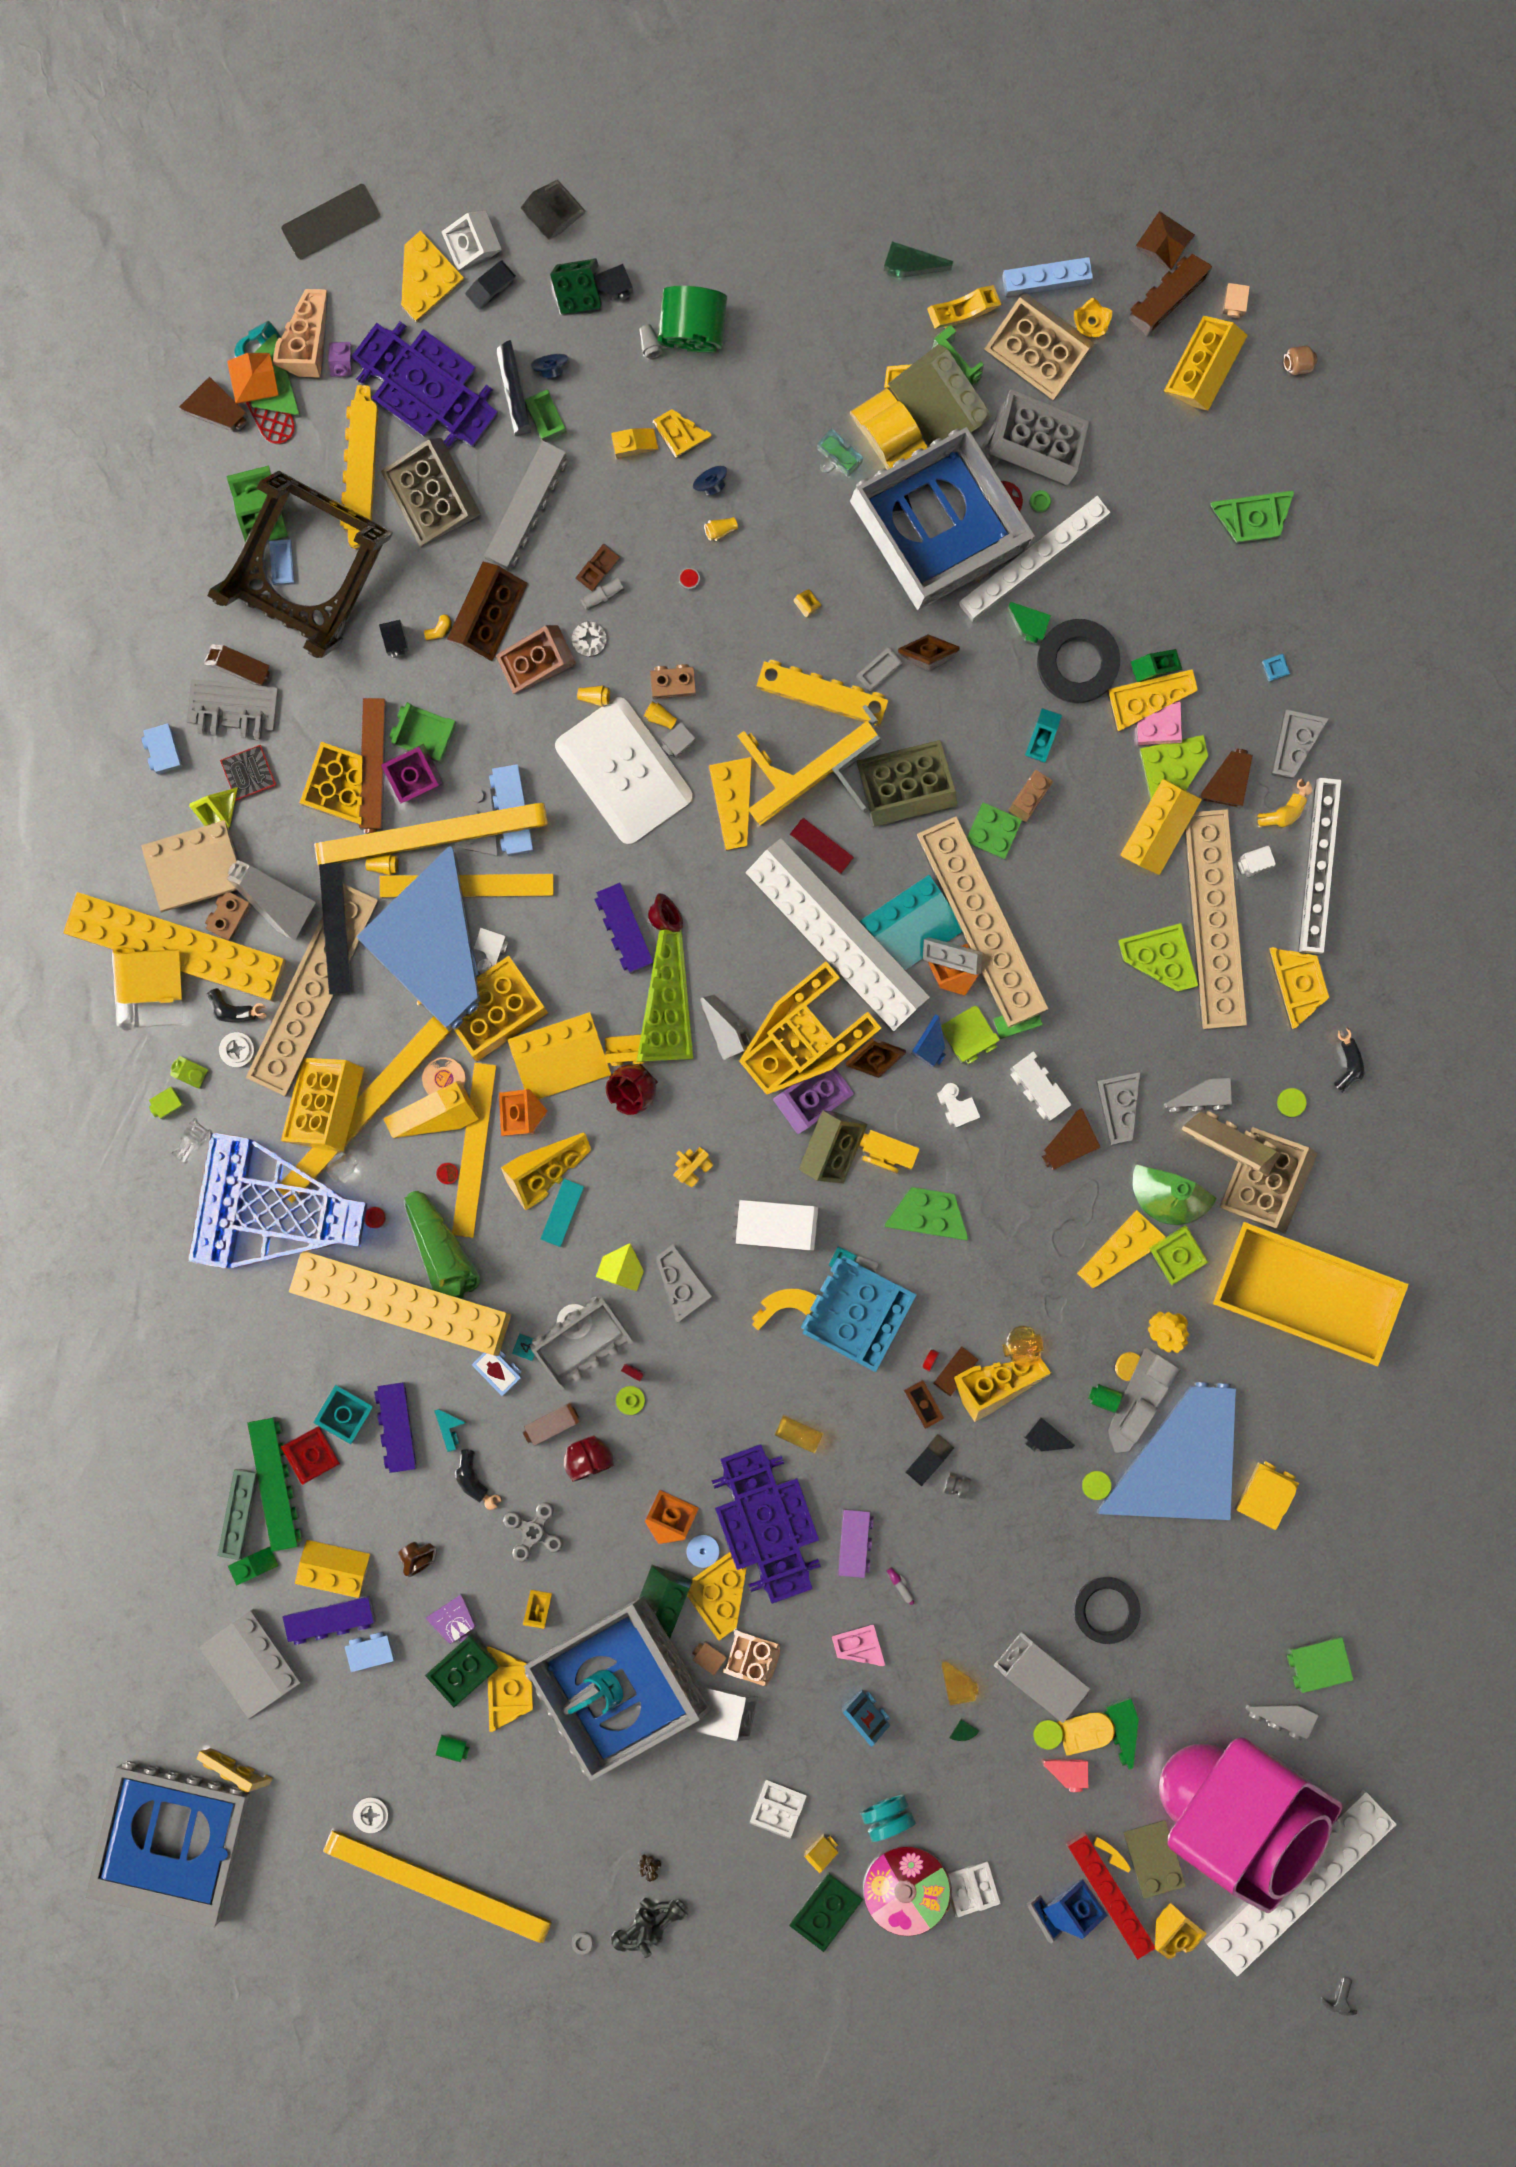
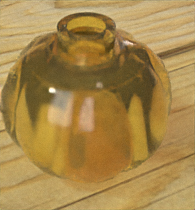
(1023, 1346)

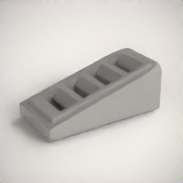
(583, 1695)

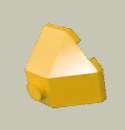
(1176, 1932)

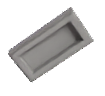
(879, 669)

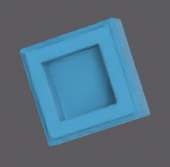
(1276, 667)

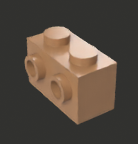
(672, 682)
(227, 916)

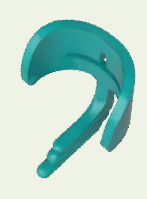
(256, 333)
(602, 1679)

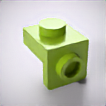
(188, 1072)

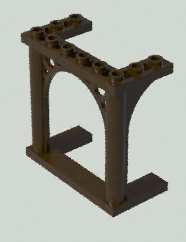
(324, 637)

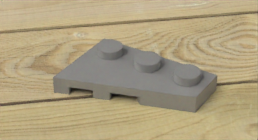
(1295, 741)
(478, 801)
(1119, 1106)
(681, 1283)

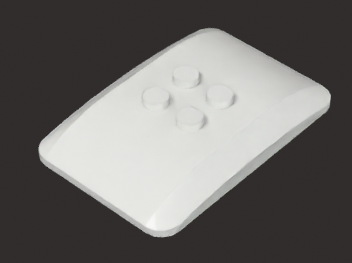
(623, 770)

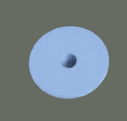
(702, 1551)

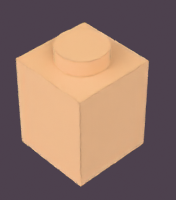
(1235, 300)

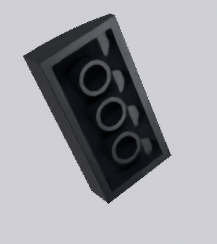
(513, 389)

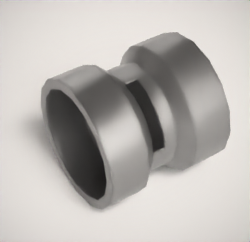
(957, 1485)

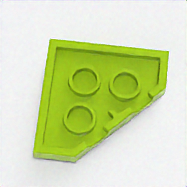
(1173, 762)
(1162, 956)

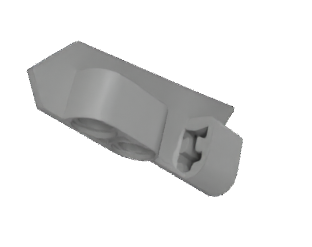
(1141, 1398)

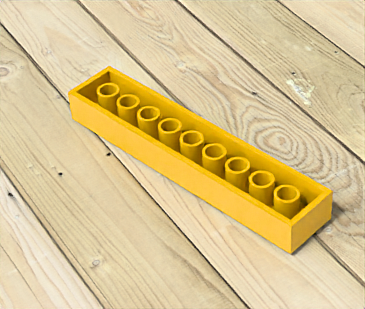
(199, 952)
(400, 1303)

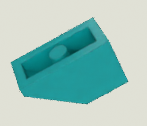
(1043, 735)

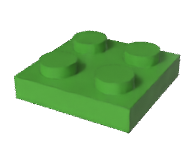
(993, 830)

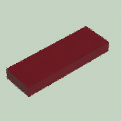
(821, 846)
(633, 1372)

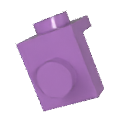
(340, 359)

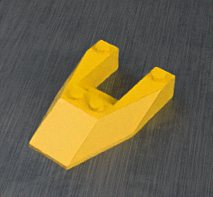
(794, 1042)

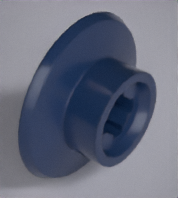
(550, 365)
(711, 480)

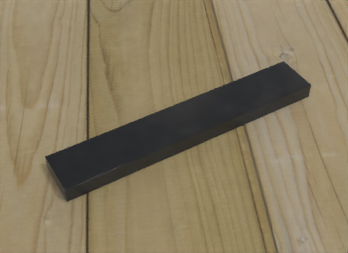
(335, 928)

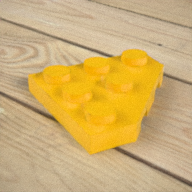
(426, 276)
(718, 1595)

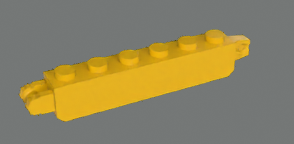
(360, 458)

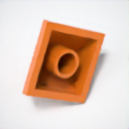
(252, 377)
(952, 979)
(519, 1112)
(670, 1518)

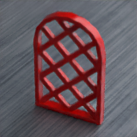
(273, 424)

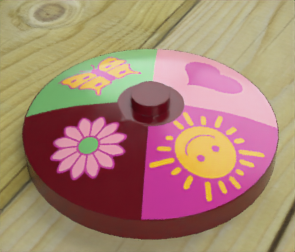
(907, 1891)

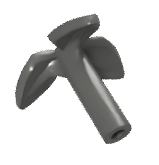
(1342, 2004)

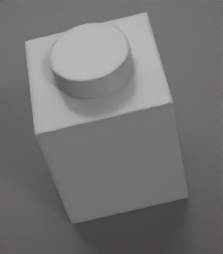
(677, 741)

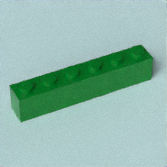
(273, 1484)

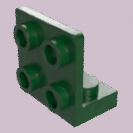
(576, 286)

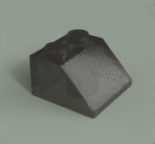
(552, 209)

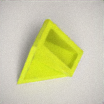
(215, 807)
(621, 1268)

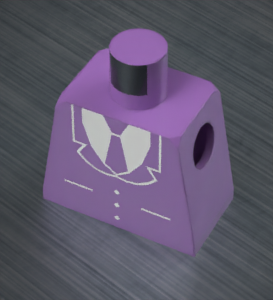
(453, 1620)

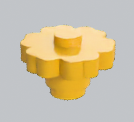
(1169, 1331)

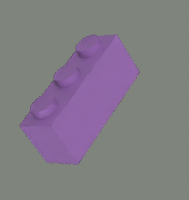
(855, 1543)

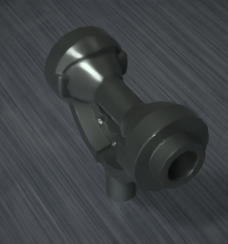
(675, 1911)
(622, 1939)

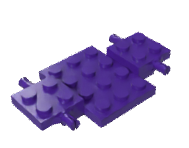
(424, 384)
(766, 1523)

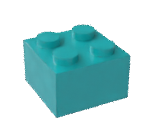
(342, 1414)

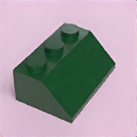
(666, 1595)

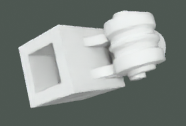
(492, 945)
(958, 1111)

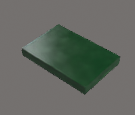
(462, 1670)
(826, 1912)

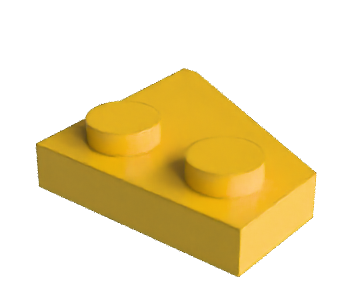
(679, 432)

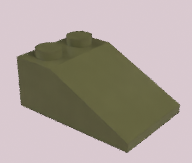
(1152, 1859)

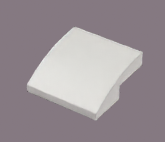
(777, 1809)
(973, 1889)

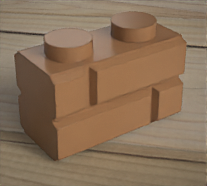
(1030, 795)

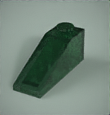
(908, 262)

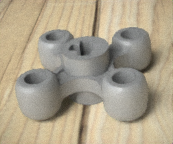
(541, 1537)

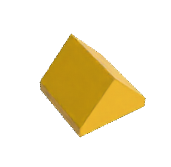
(807, 602)

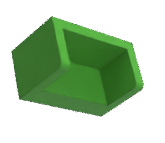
(545, 415)

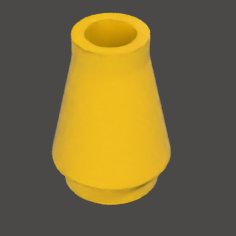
(719, 528)
(596, 695)
(659, 715)
(383, 864)

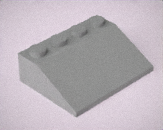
(1039, 437)
(250, 1663)

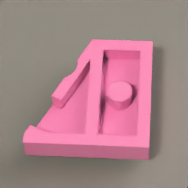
(1161, 726)
(859, 1646)

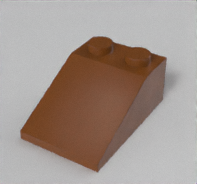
(535, 658)

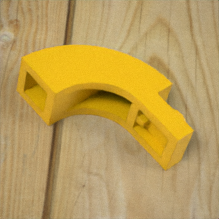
(964, 308)
(782, 1299)

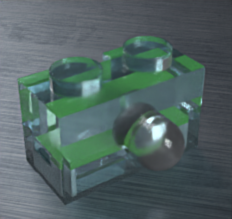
(837, 455)

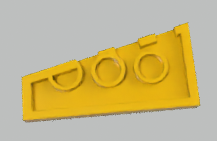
(1141, 699)
(732, 798)
(1121, 1250)

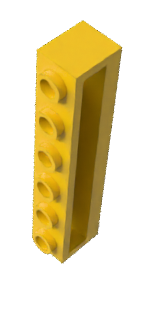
(820, 693)

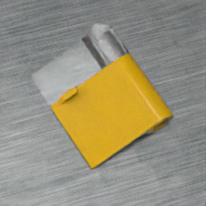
(147, 988)

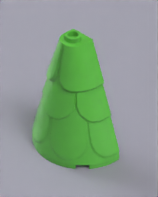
(1170, 1196)
(441, 1252)

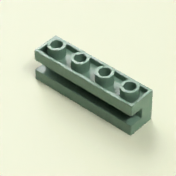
(237, 1514)

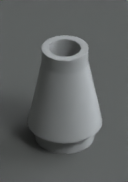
(649, 339)

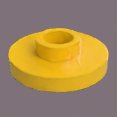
(1126, 1365)

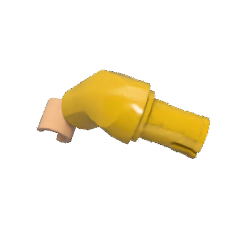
(1291, 811)

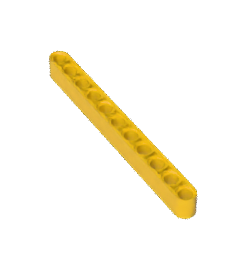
(431, 834)
(373, 1099)
(437, 1886)

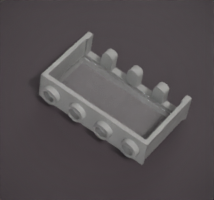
(579, 1341)

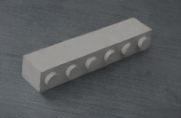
(525, 506)

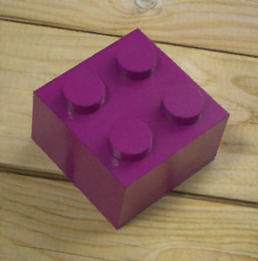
(412, 773)

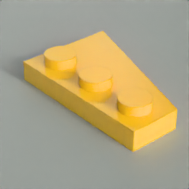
(226, 1767)

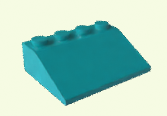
(910, 919)

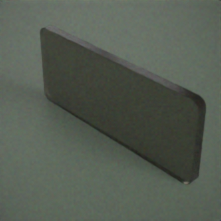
(330, 221)

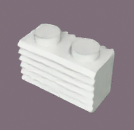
(1256, 861)

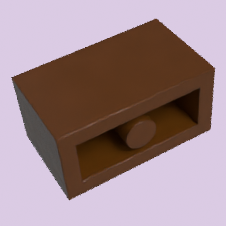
(923, 1404)

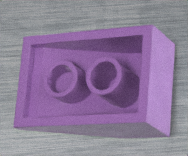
(806, 1100)

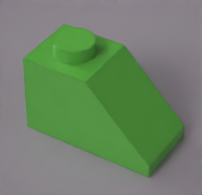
(1004, 1031)

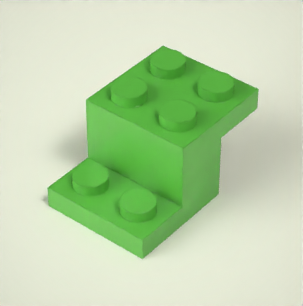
(250, 500)

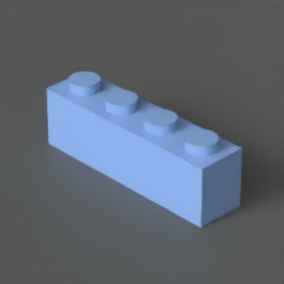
(1047, 277)
(510, 795)

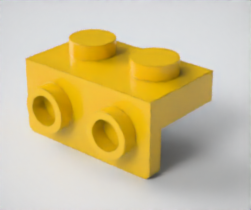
(622, 1049)

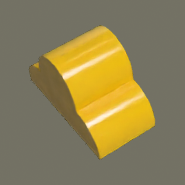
(888, 428)

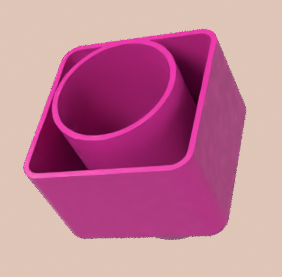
(1246, 1819)

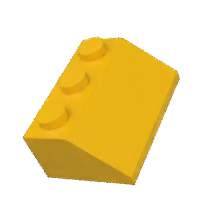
(332, 1568)

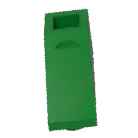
(1126, 1727)

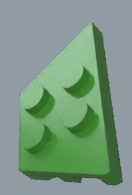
(286, 400)
(1254, 516)
(929, 1214)

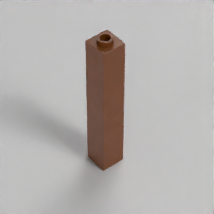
(372, 757)

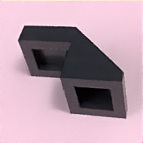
(489, 284)
(929, 1460)

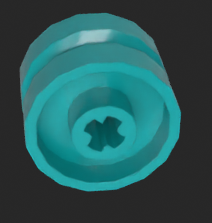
(888, 1818)

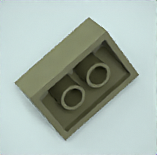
(832, 1147)

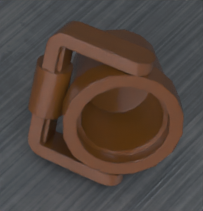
(415, 1558)

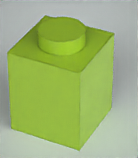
(165, 1103)

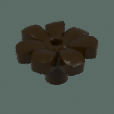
(649, 1867)

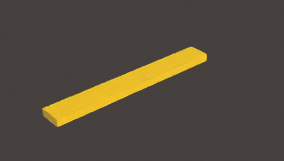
(481, 885)
(474, 1152)

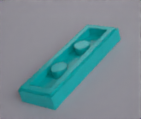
(562, 1212)

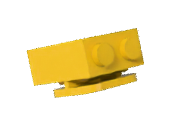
(887, 1152)
(1267, 1495)

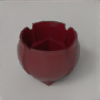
(631, 1089)
(587, 1457)

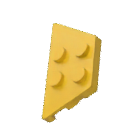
(1300, 983)
(508, 1690)

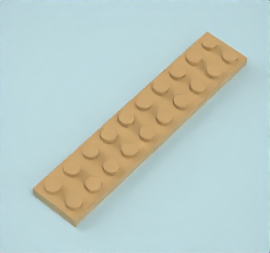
(1215, 920)
(982, 921)
(305, 1002)

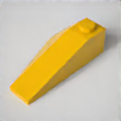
(993, 1386)

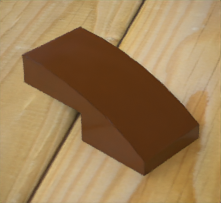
(598, 567)
(959, 1363)

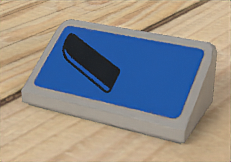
(1036, 1907)

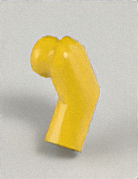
(441, 629)

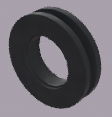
(1082, 630)

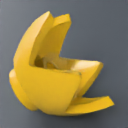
(1092, 309)

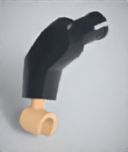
(229, 1013)
(1354, 1060)
(470, 1485)

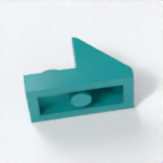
(446, 1422)

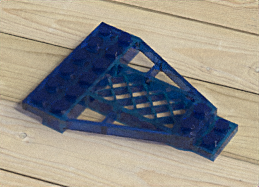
(223, 1199)

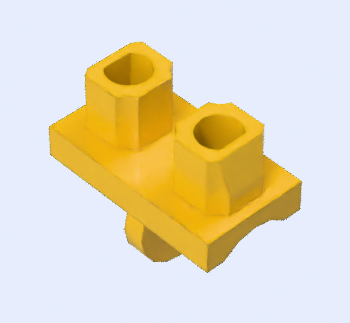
(689, 1162)

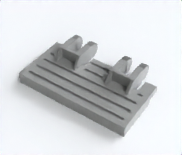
(231, 704)

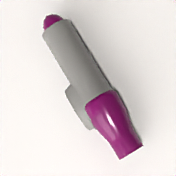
(900, 1584)

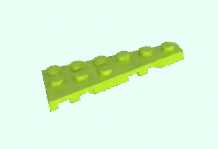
(666, 1017)

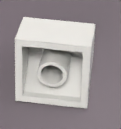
(471, 240)

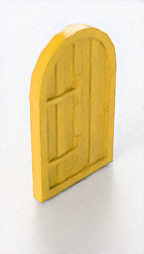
(1086, 1732)

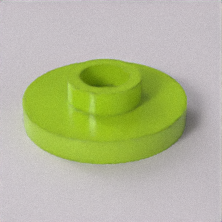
(1291, 1102)
(630, 1400)
(1096, 1485)
(1048, 1734)

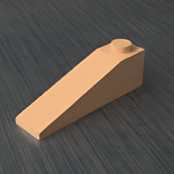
(303, 340)

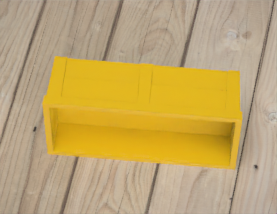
(1310, 1294)

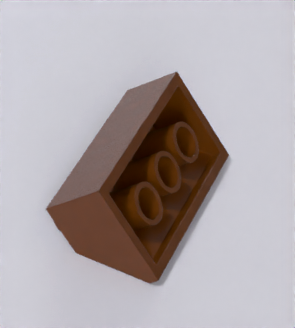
(1169, 294)
(487, 610)

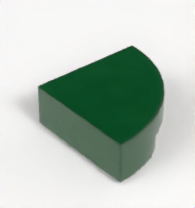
(963, 1731)

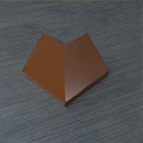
(1165, 240)
(928, 652)
(875, 1057)

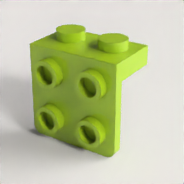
(969, 1035)

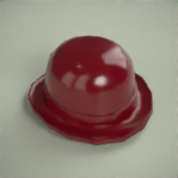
(665, 914)

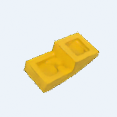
(1115, 1857)

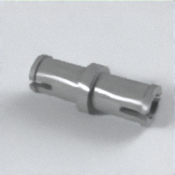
(602, 594)

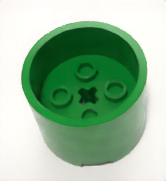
(692, 318)

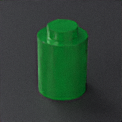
(1105, 1398)
(452, 1748)

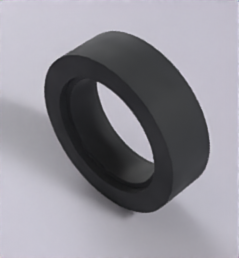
(1133, 1610)

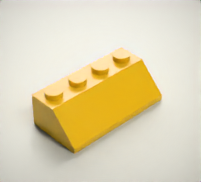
(1206, 362)
(1161, 826)

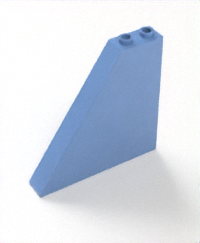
(427, 942)
(1185, 1462)

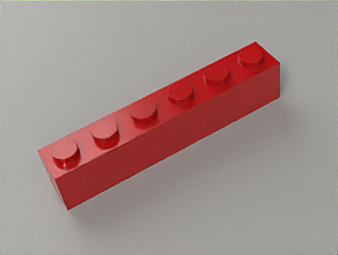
(1110, 1895)

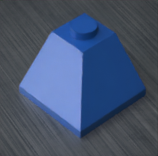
(931, 1044)
(1076, 1910)

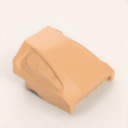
(752, 1658)

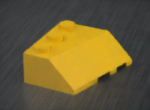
(335, 783)

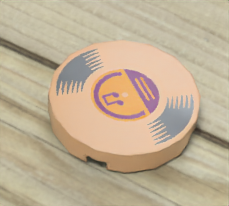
(442, 1073)

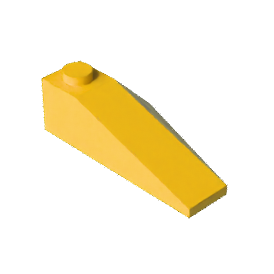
(440, 1111)
(540, 1169)

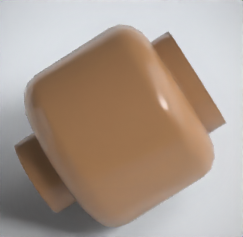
(1300, 360)

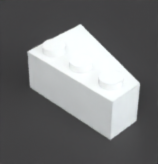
(1039, 1087)

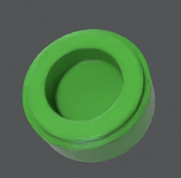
(1040, 501)

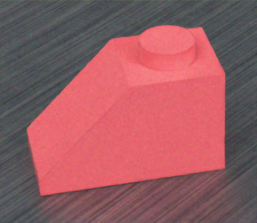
(1070, 1772)

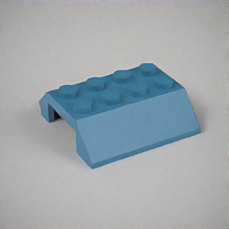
(857, 1313)

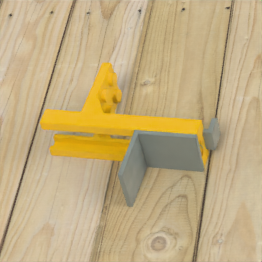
(792, 787)

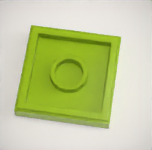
(1178, 1255)

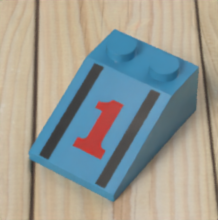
(866, 1717)

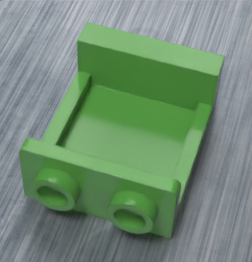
(945, 339)
(420, 727)
(1320, 1665)

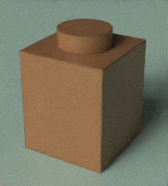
(708, 1657)

